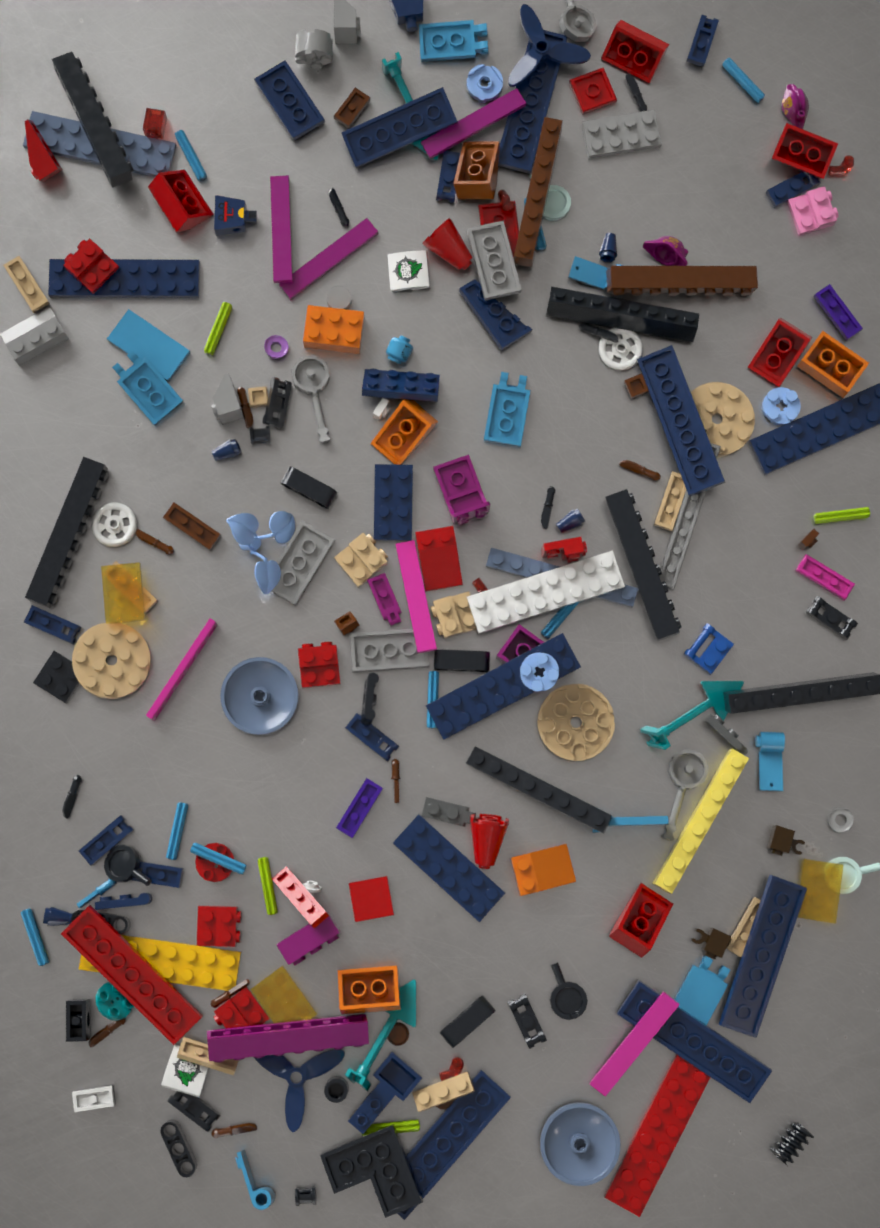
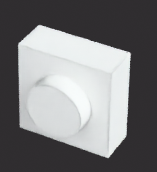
(382, 409)

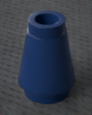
(609, 248)
(226, 450)
(570, 521)
(56, 917)

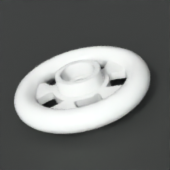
(625, 363)
(106, 510)

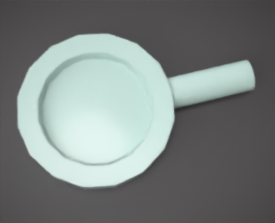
(557, 203)
(853, 873)

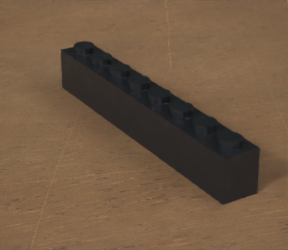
(92, 119)
(622, 314)
(66, 532)
(642, 565)
(802, 692)

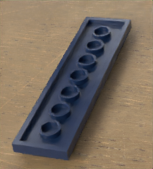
(524, 126)
(132, 280)
(681, 421)
(817, 430)
(495, 689)
(762, 956)
(700, 1045)
(454, 1133)

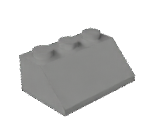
(34, 336)

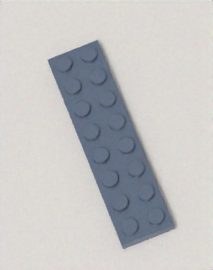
(69, 140)

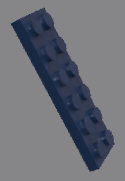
(399, 127)
(449, 868)

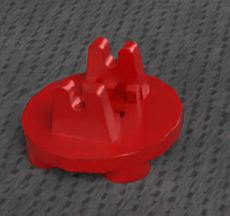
(206, 868)

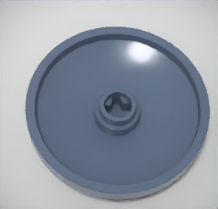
(259, 696)
(580, 1144)

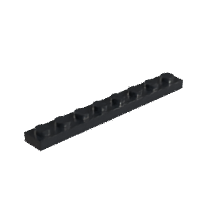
(539, 790)

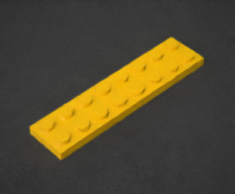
(185, 962)

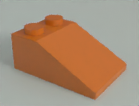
(404, 431)
(543, 869)

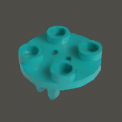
(118, 1009)

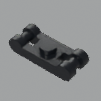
(277, 402)
(831, 617)
(369, 699)
(527, 1021)
(193, 1109)

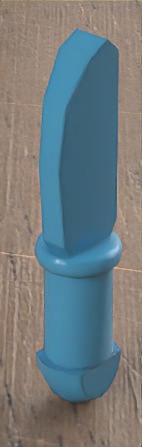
(99, 890)

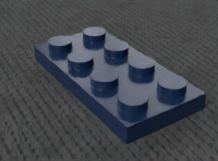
(289, 100)
(400, 385)
(393, 502)

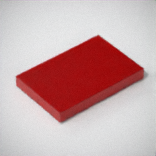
(494, 213)

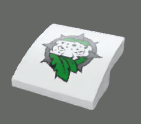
(409, 270)
(184, 1075)

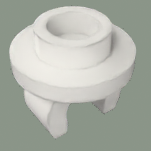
(312, 887)

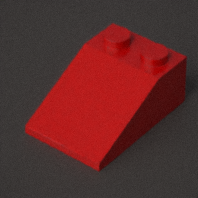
(780, 352)
(439, 558)
(641, 920)

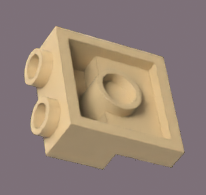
(361, 559)
(453, 615)

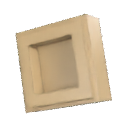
(258, 397)

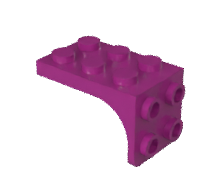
(461, 490)

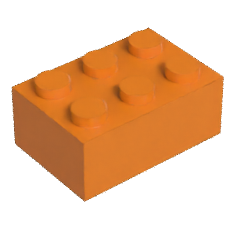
(333, 329)
(833, 364)
(369, 990)

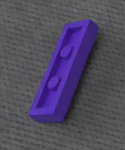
(838, 312)
(359, 808)

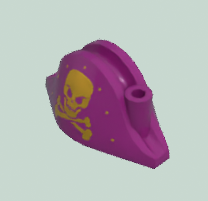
(795, 105)
(667, 251)

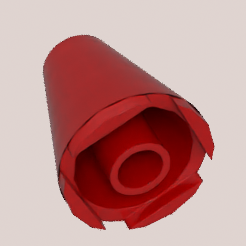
(449, 245)
(487, 838)

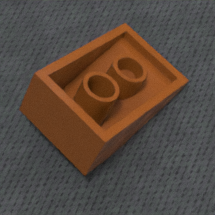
(477, 170)

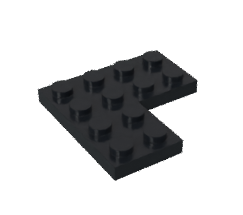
(379, 1159)

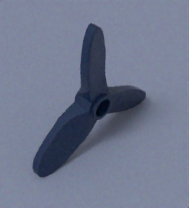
(555, 50)
(295, 1094)

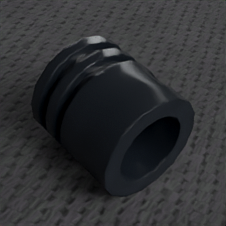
(336, 1089)

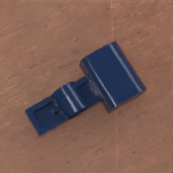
(395, 1079)

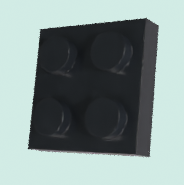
(57, 677)

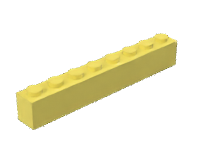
(700, 821)

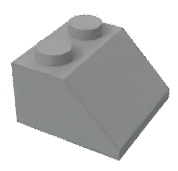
(346, 23)
(226, 404)

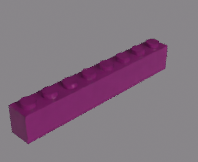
(287, 1037)

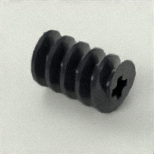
(791, 1143)

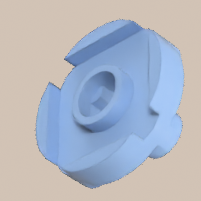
(486, 73)
(788, 398)
(535, 682)

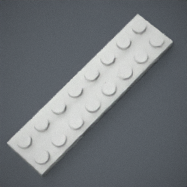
(545, 592)

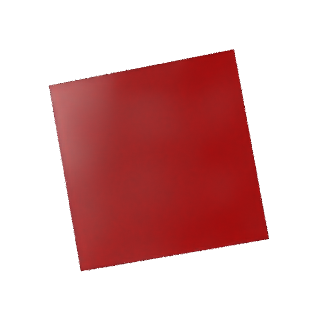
(593, 91)
(371, 899)

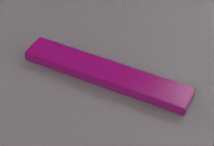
(473, 123)
(281, 229)
(329, 258)

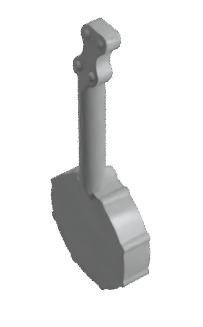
(577, 22)
(311, 376)
(687, 771)

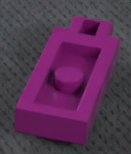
(385, 598)

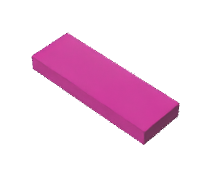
(825, 577)

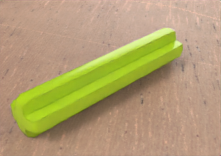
(218, 328)
(842, 515)
(267, 885)
(401, 1126)

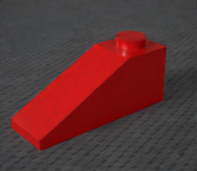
(40, 156)

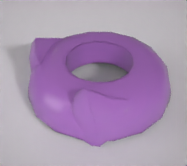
(278, 340)

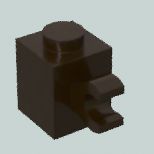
(782, 840)
(714, 942)

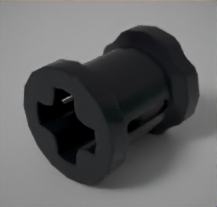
(260, 435)
(305, 1196)

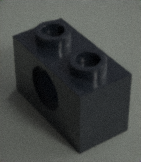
(77, 1020)

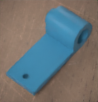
(589, 273)
(770, 751)
(261, 1197)

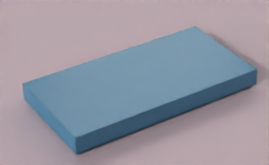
(148, 342)

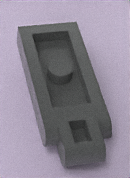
(730, 735)
(446, 812)

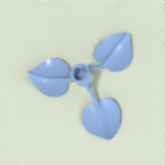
(243, 529)

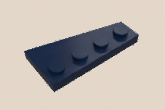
(494, 316)

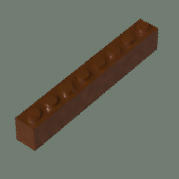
(538, 192)
(681, 280)

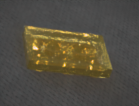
(123, 593)
(822, 892)
(283, 998)

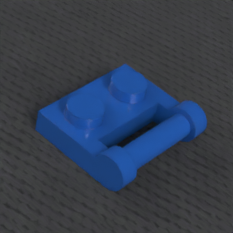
(714, 652)

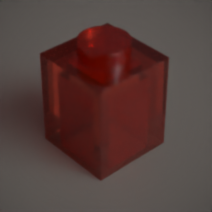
(154, 123)

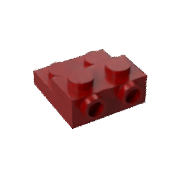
(90, 265)
(570, 549)
(319, 665)
(218, 926)
(241, 1011)

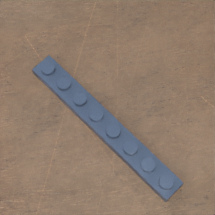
(528, 567)

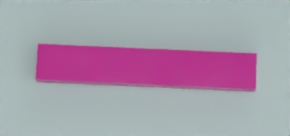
(416, 597)
(182, 669)
(634, 1043)

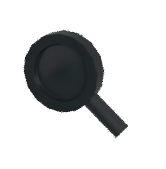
(123, 865)
(567, 998)

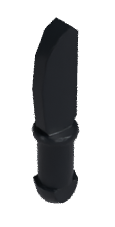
(636, 92)
(338, 206)
(606, 334)
(545, 517)
(70, 799)

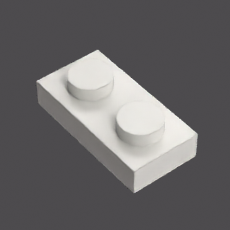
(93, 1098)

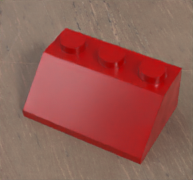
(634, 51)
(804, 151)
(180, 199)

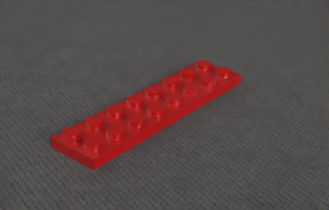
(131, 974)
(657, 1136)

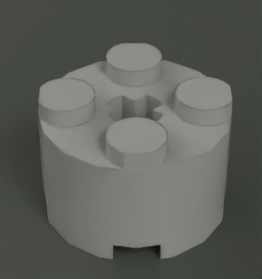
(313, 48)

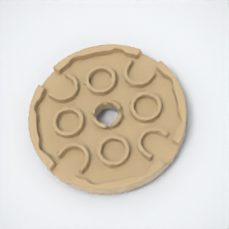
(734, 410)
(107, 680)
(595, 717)

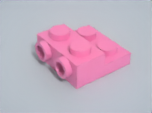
(813, 211)

